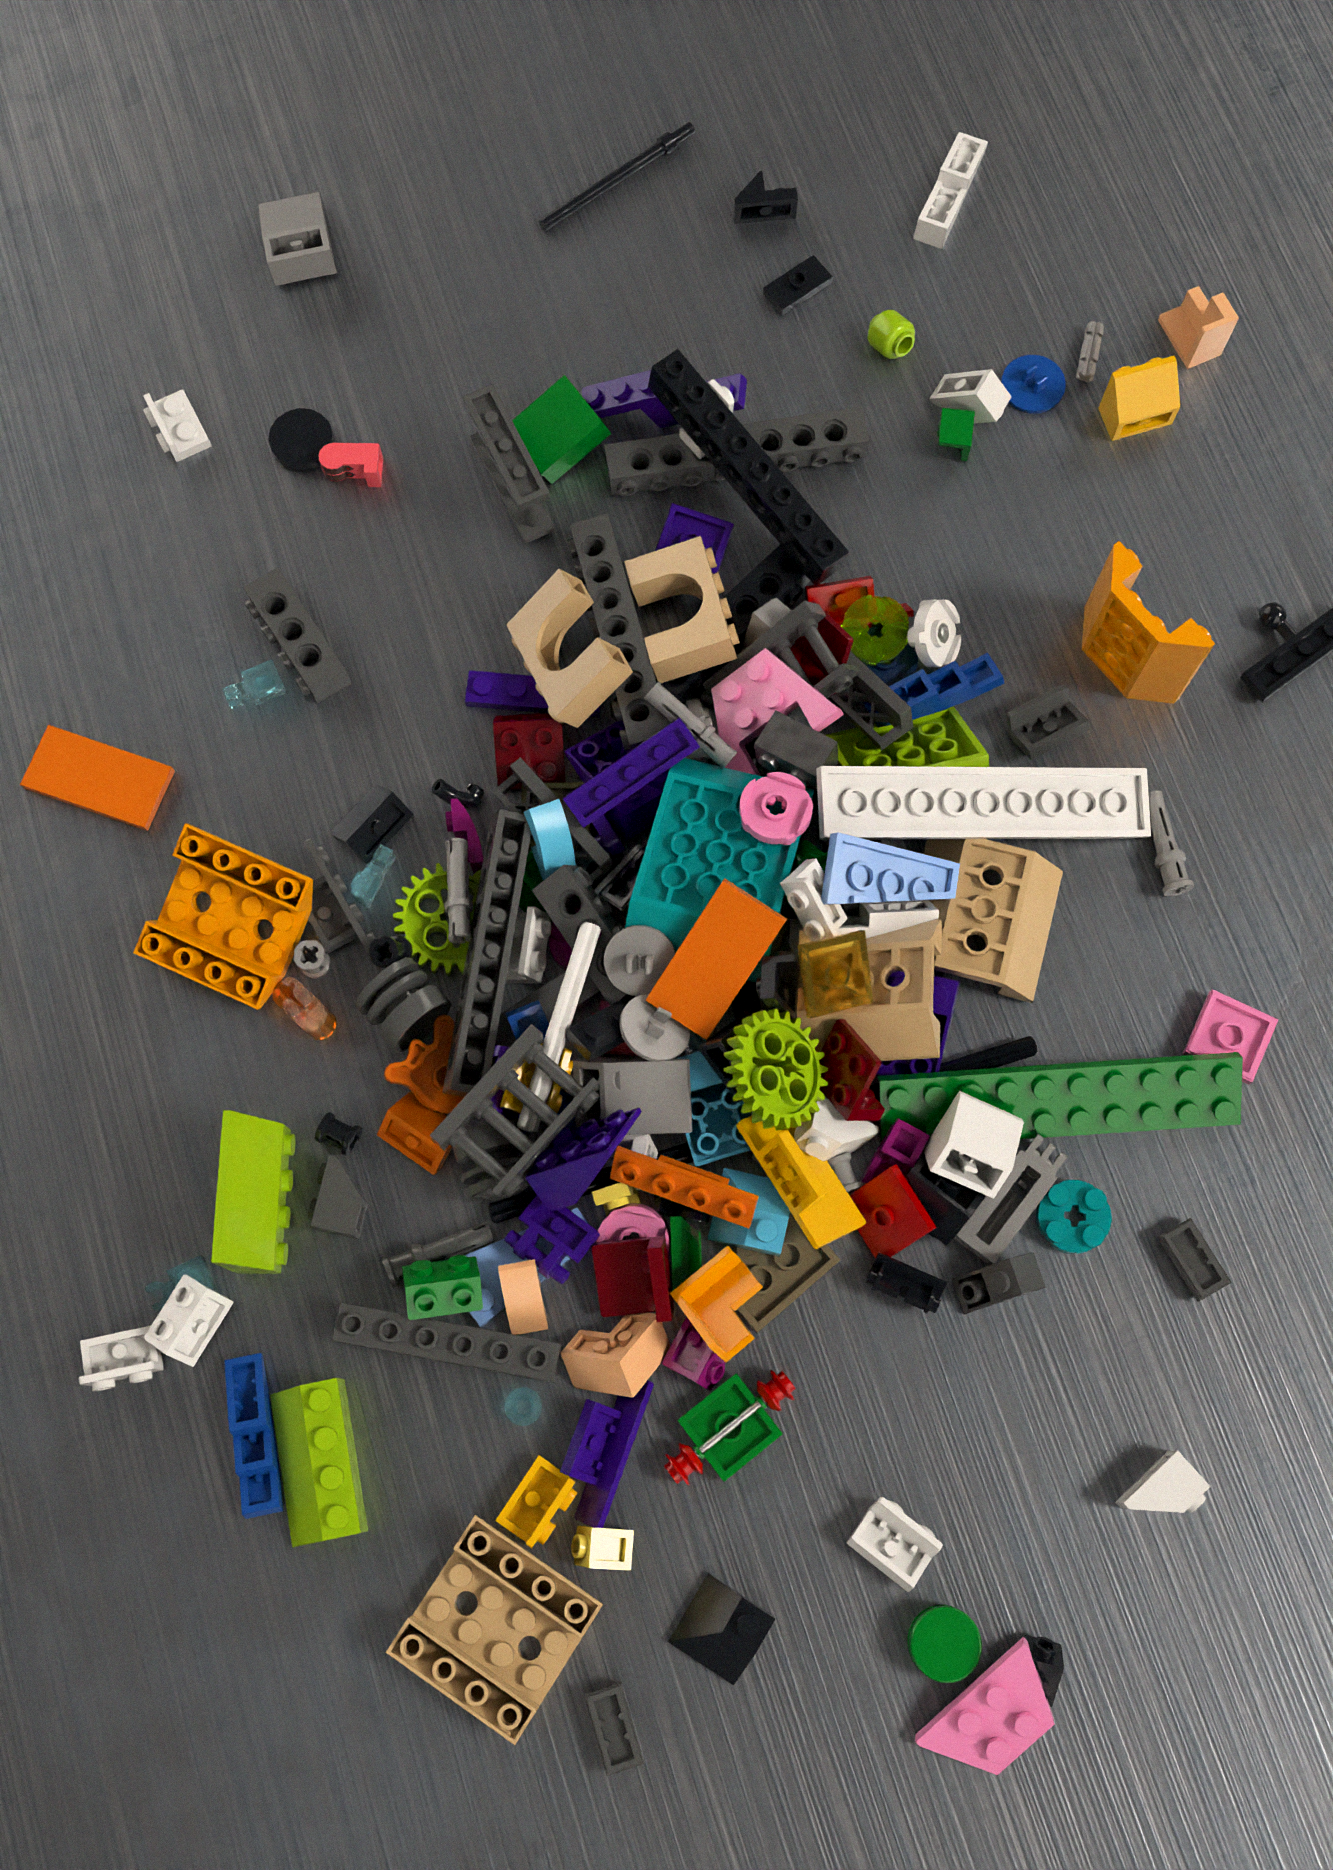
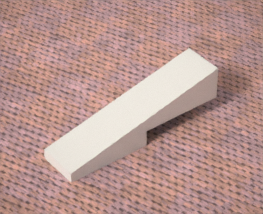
(950, 190)
(875, 919)

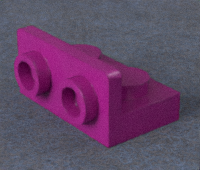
(693, 1358)

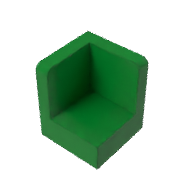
(956, 430)

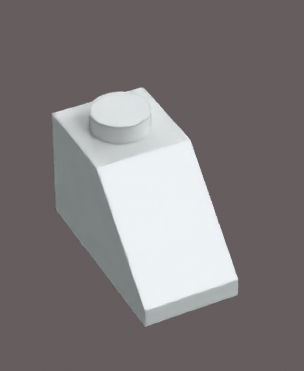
(973, 391)
(831, 1134)
(1167, 1487)

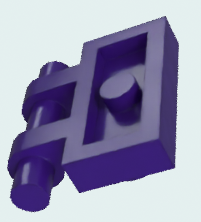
(561, 1229)

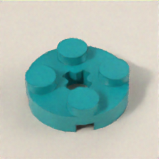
(1090, 1203)

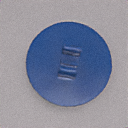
(1034, 383)

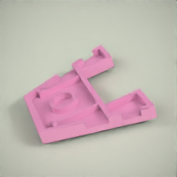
(752, 695)

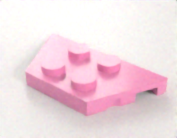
(993, 1715)

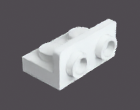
(178, 425)
(529, 947)
(188, 1320)

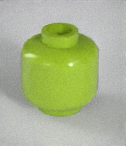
(891, 334)

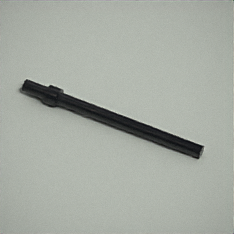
(665, 145)

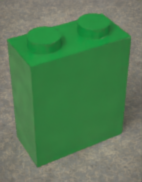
(559, 429)

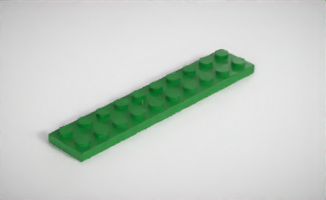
(1079, 1096)

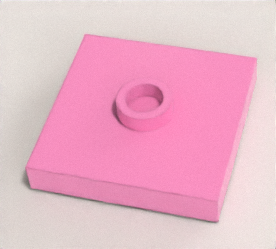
(1231, 1027)

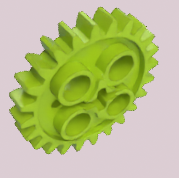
(419, 925)
(787, 1073)

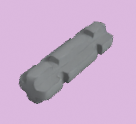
(1090, 351)

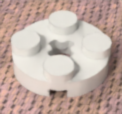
(935, 633)

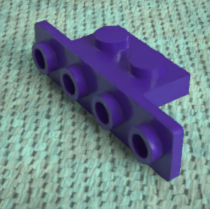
(601, 1451)

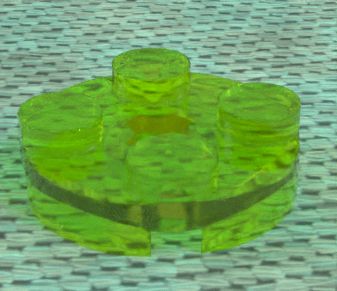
(894, 631)

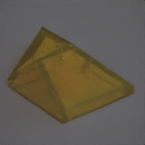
(835, 973)

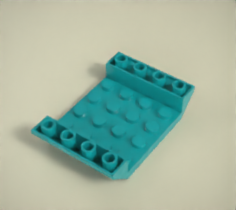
(697, 845)

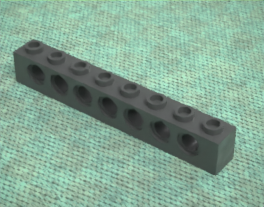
(780, 434)
(600, 562)
(488, 952)

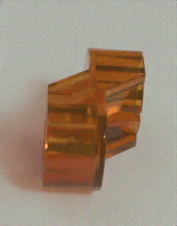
(315, 1019)

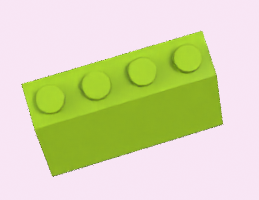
(318, 1462)

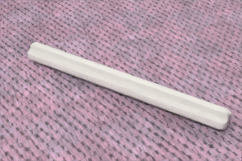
(562, 1017)

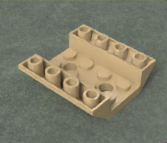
(1008, 916)
(901, 1017)
(478, 1653)

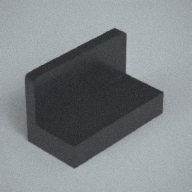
(372, 822)

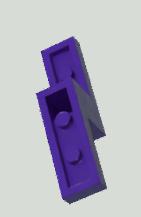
(633, 393)

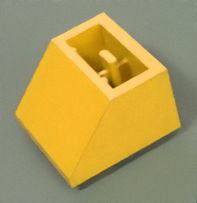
(1141, 398)

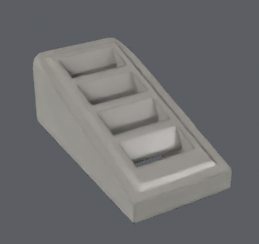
(763, 620)

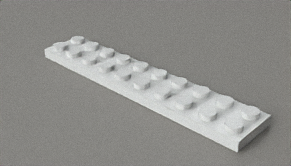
(983, 802)

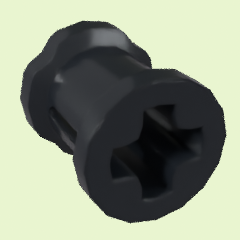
(382, 954)
(338, 1134)

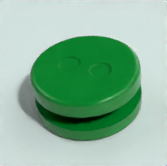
(944, 1643)

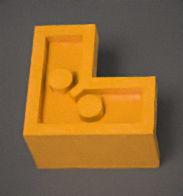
(713, 1297)

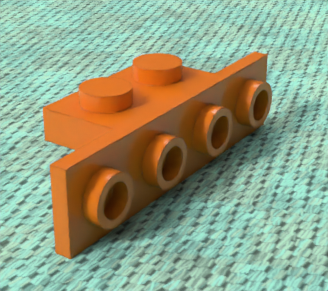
(684, 1185)

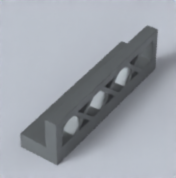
(881, 698)
(542, 794)

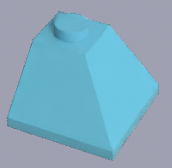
(769, 1219)

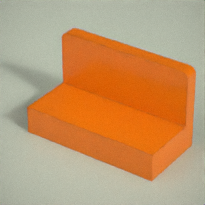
(408, 1130)

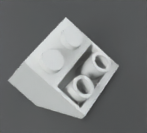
(974, 1144)

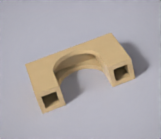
(538, 635)
(707, 636)

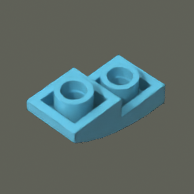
(551, 837)

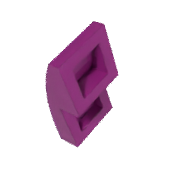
(899, 1146)

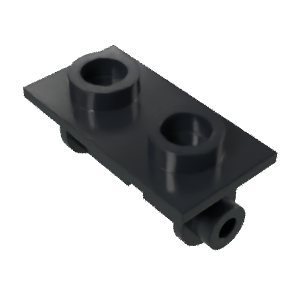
(906, 1281)

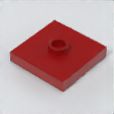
(891, 1213)

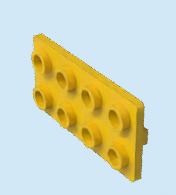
(804, 1184)

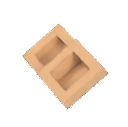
(523, 1297)

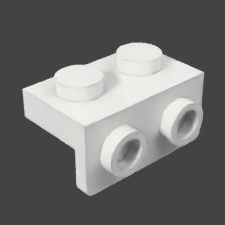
(804, 893)
(117, 1358)
(894, 1543)

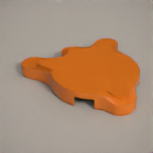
(426, 1068)

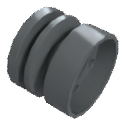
(402, 1004)
(500, 1150)

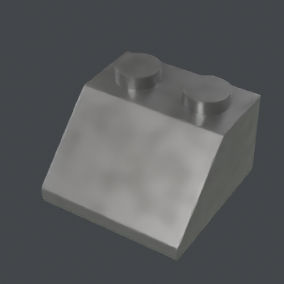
(794, 749)

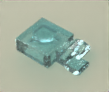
(259, 683)

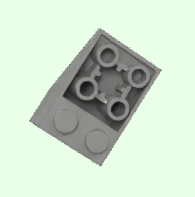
(296, 238)
(632, 1082)

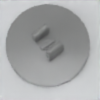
(637, 958)
(652, 1031)

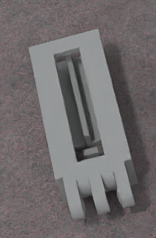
(1001, 1218)

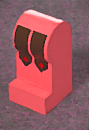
(352, 461)

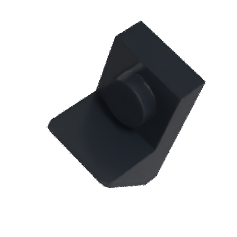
(761, 205)

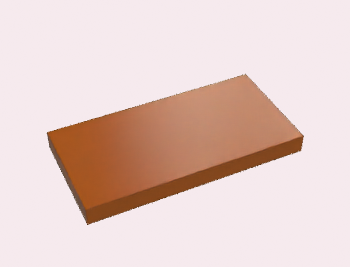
(97, 777)
(716, 958)

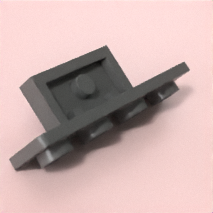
(331, 915)

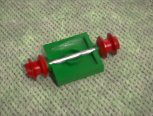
(729, 1427)

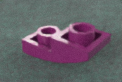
(462, 826)

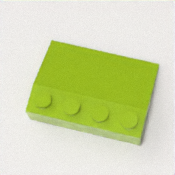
(933, 742)
(252, 1194)

